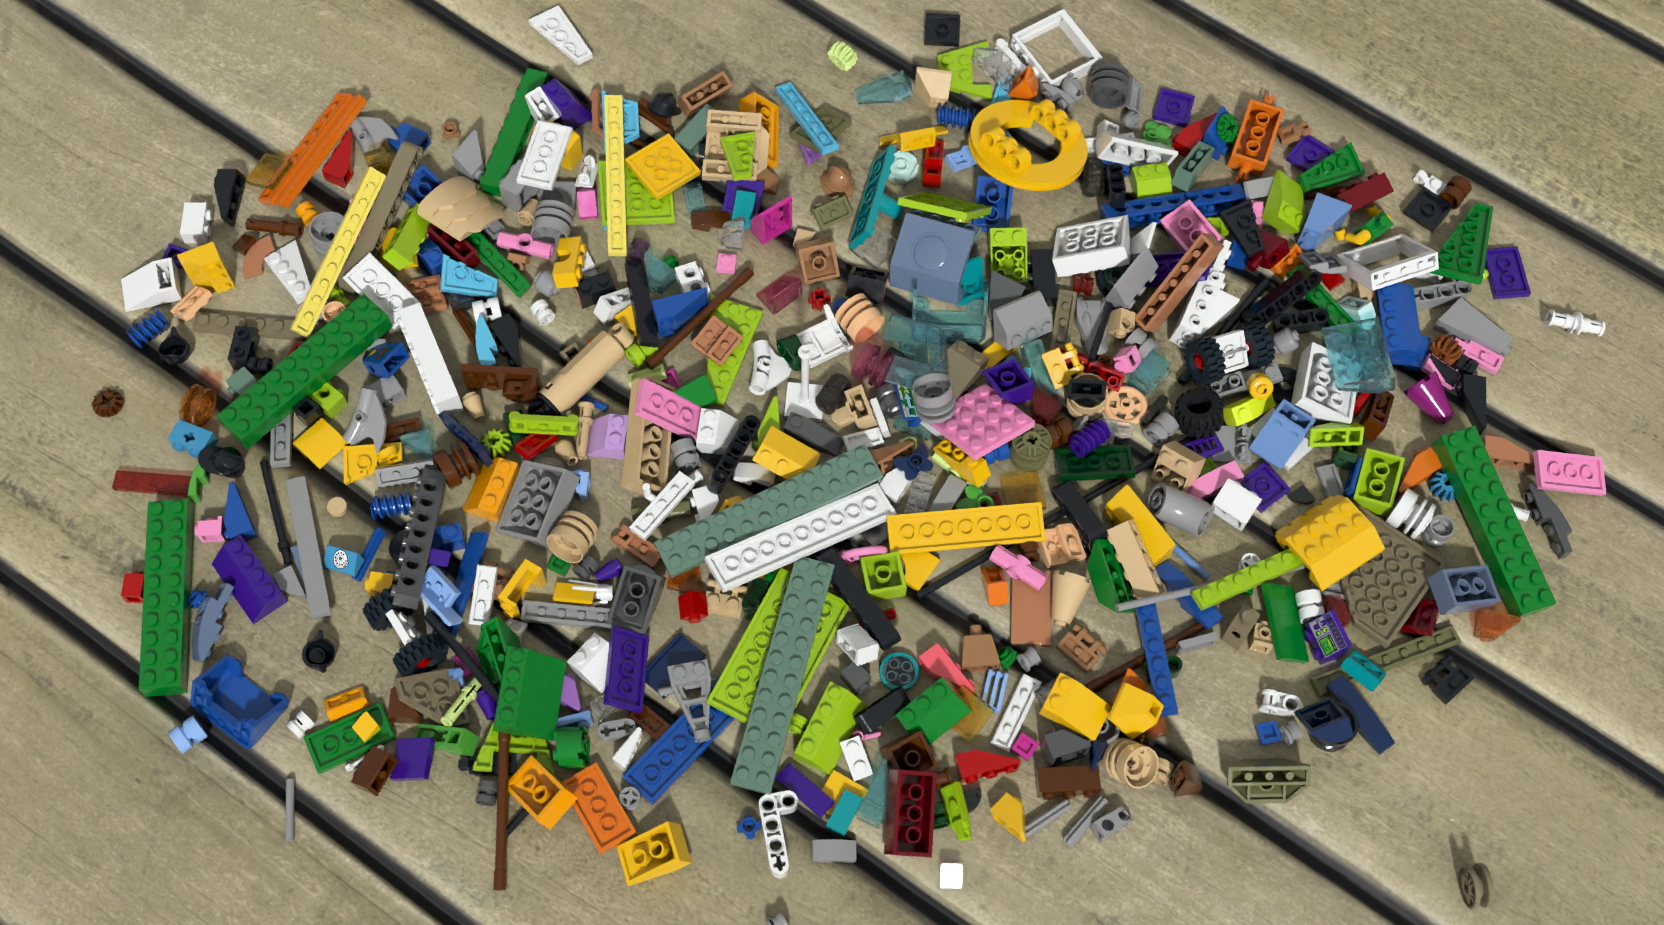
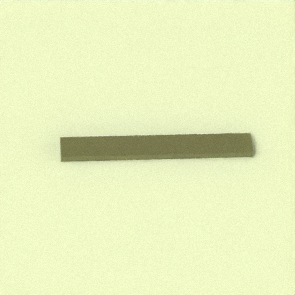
(1395, 656)

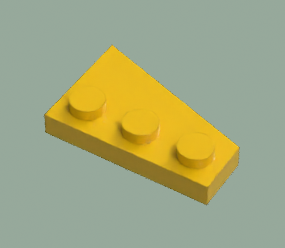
(362, 459)

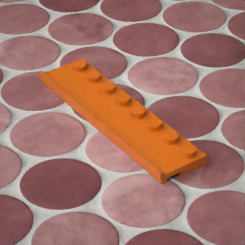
(315, 148)

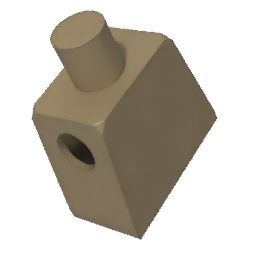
(1241, 624)

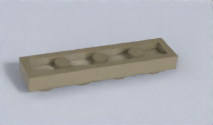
(1063, 318)

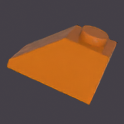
(1024, 85)
(995, 585)

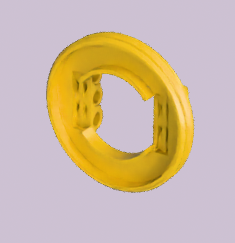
(1011, 163)

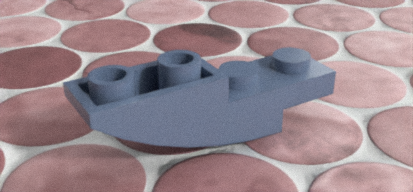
(205, 628)

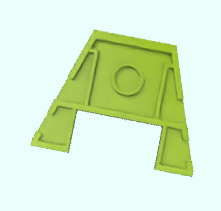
(960, 64)
(516, 745)

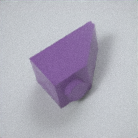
(570, 696)

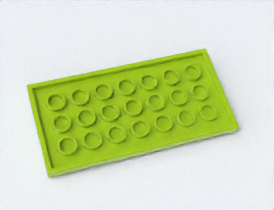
(740, 679)

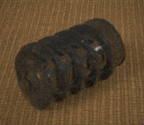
(1094, 177)
(832, 393)

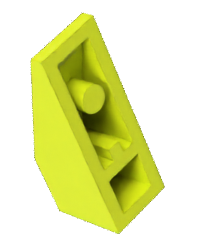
(1246, 410)

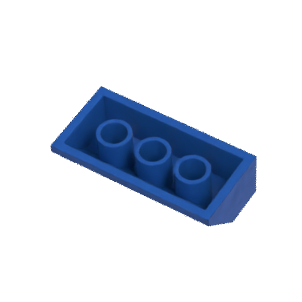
(1399, 320)

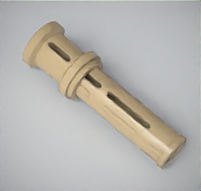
(584, 424)

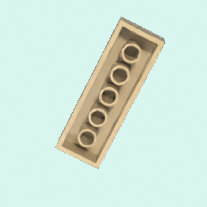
(645, 448)

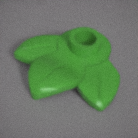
(1157, 133)
(974, 498)

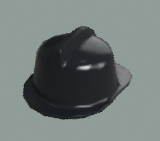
(664, 105)
(222, 461)

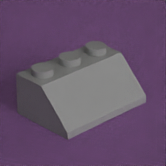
(1133, 281)
(1022, 320)

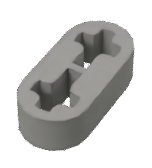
(615, 725)

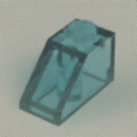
(659, 274)

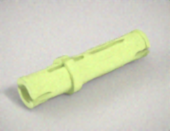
(449, 717)

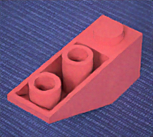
(938, 664)

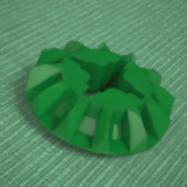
(1223, 123)

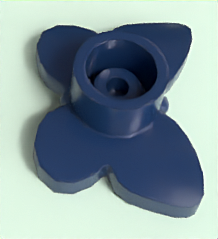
(914, 463)

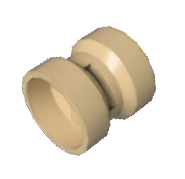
(1164, 769)

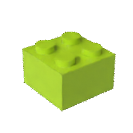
(883, 576)

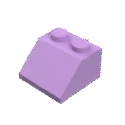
(608, 436)

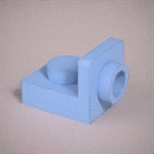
(584, 484)

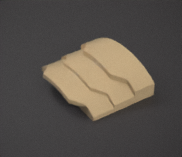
(729, 123)
(460, 208)

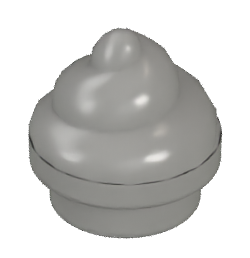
(1131, 120)

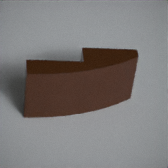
(706, 219)

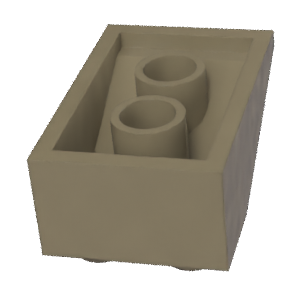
(964, 366)

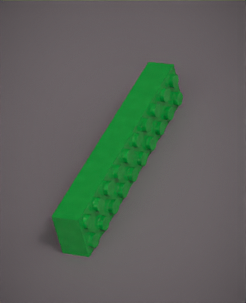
(304, 371)
(1494, 522)
(166, 598)

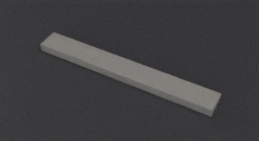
(308, 548)

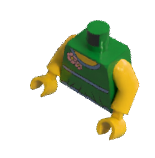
(1369, 231)

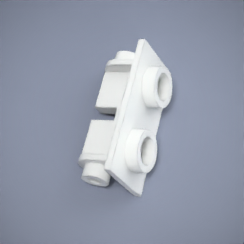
(587, 173)

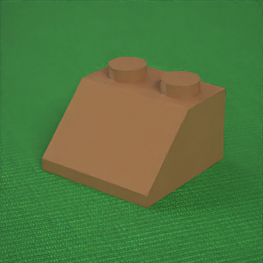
(817, 260)

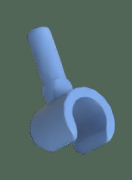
(457, 673)

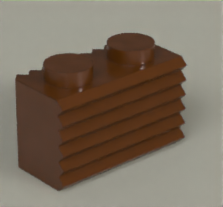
(374, 771)

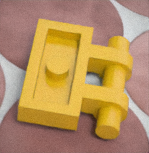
(1057, 366)

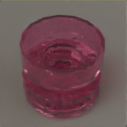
(873, 364)

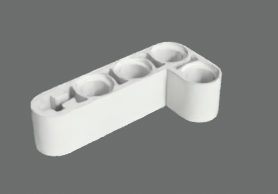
(776, 835)

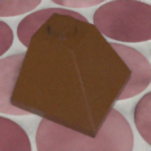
(909, 753)

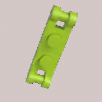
(543, 424)

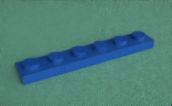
(1156, 658)

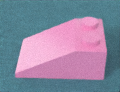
(1186, 225)

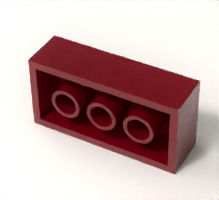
(912, 832)

